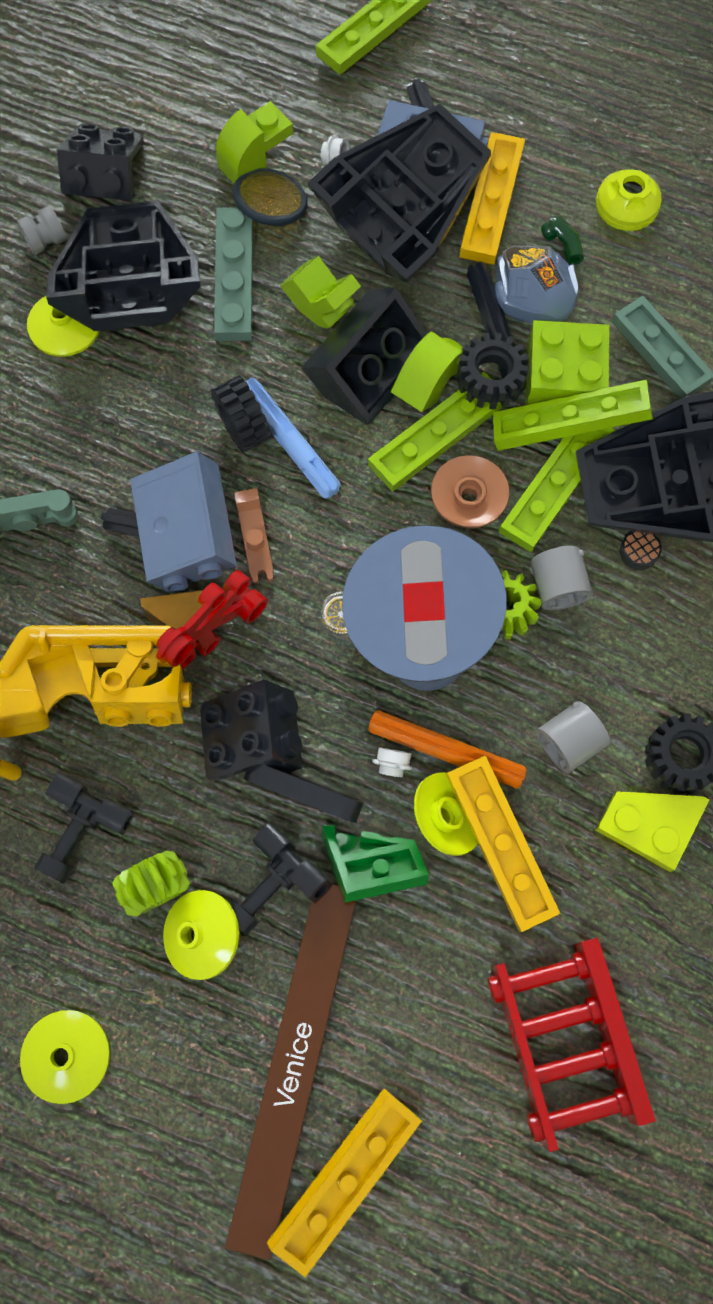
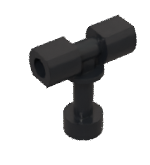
(85, 812)
(285, 869)

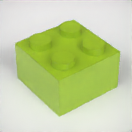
(566, 360)

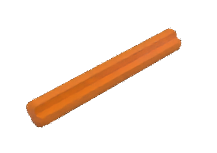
(443, 747)

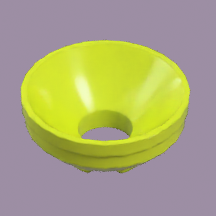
(625, 209)

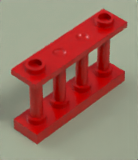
(613, 1053)

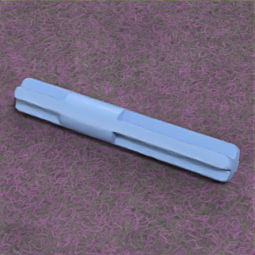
(295, 443)

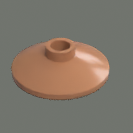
(471, 476)

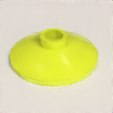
(57, 336)
(442, 817)
(214, 939)
(86, 1063)

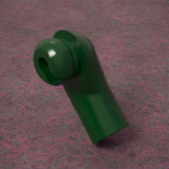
(567, 235)

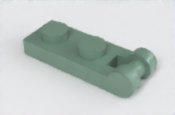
(30, 510)

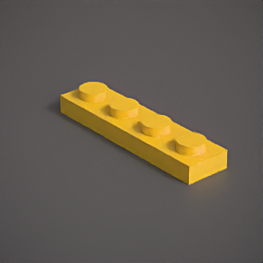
(492, 199)
(502, 844)
(343, 1183)

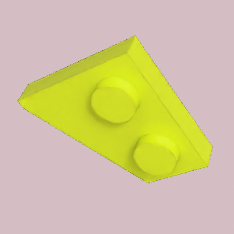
(653, 824)

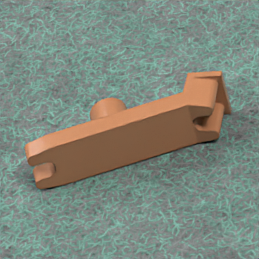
(254, 534)

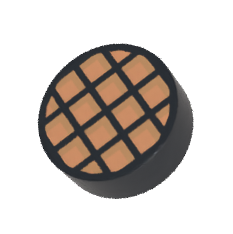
(640, 550)

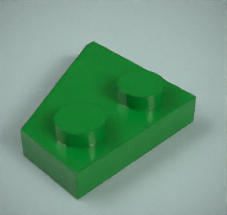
(373, 863)

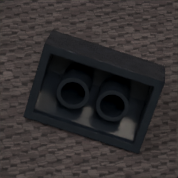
(366, 354)

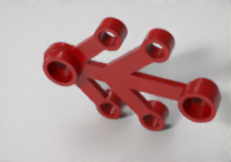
(178, 644)

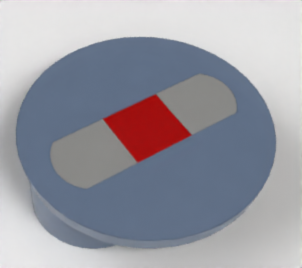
(424, 605)

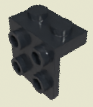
(98, 162)
(251, 730)

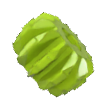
(523, 605)
(151, 883)

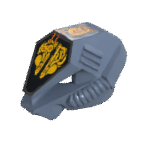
(535, 284)

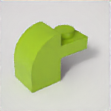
(247, 138)
(319, 293)
(427, 371)

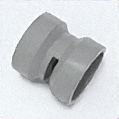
(42, 230)

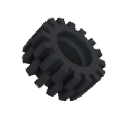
(492, 352)
(241, 413)
(663, 763)

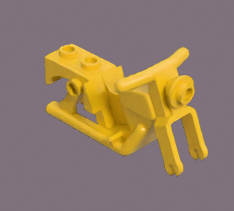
(57, 662)

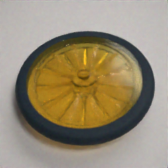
(270, 197)

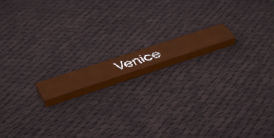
(290, 1076)

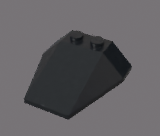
(403, 189)
(124, 269)
(654, 473)

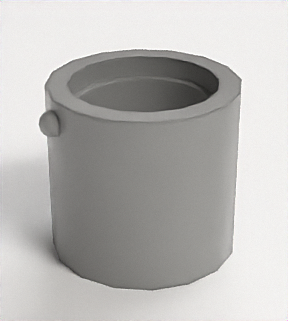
(561, 578)
(573, 737)

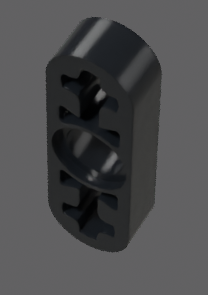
(306, 792)

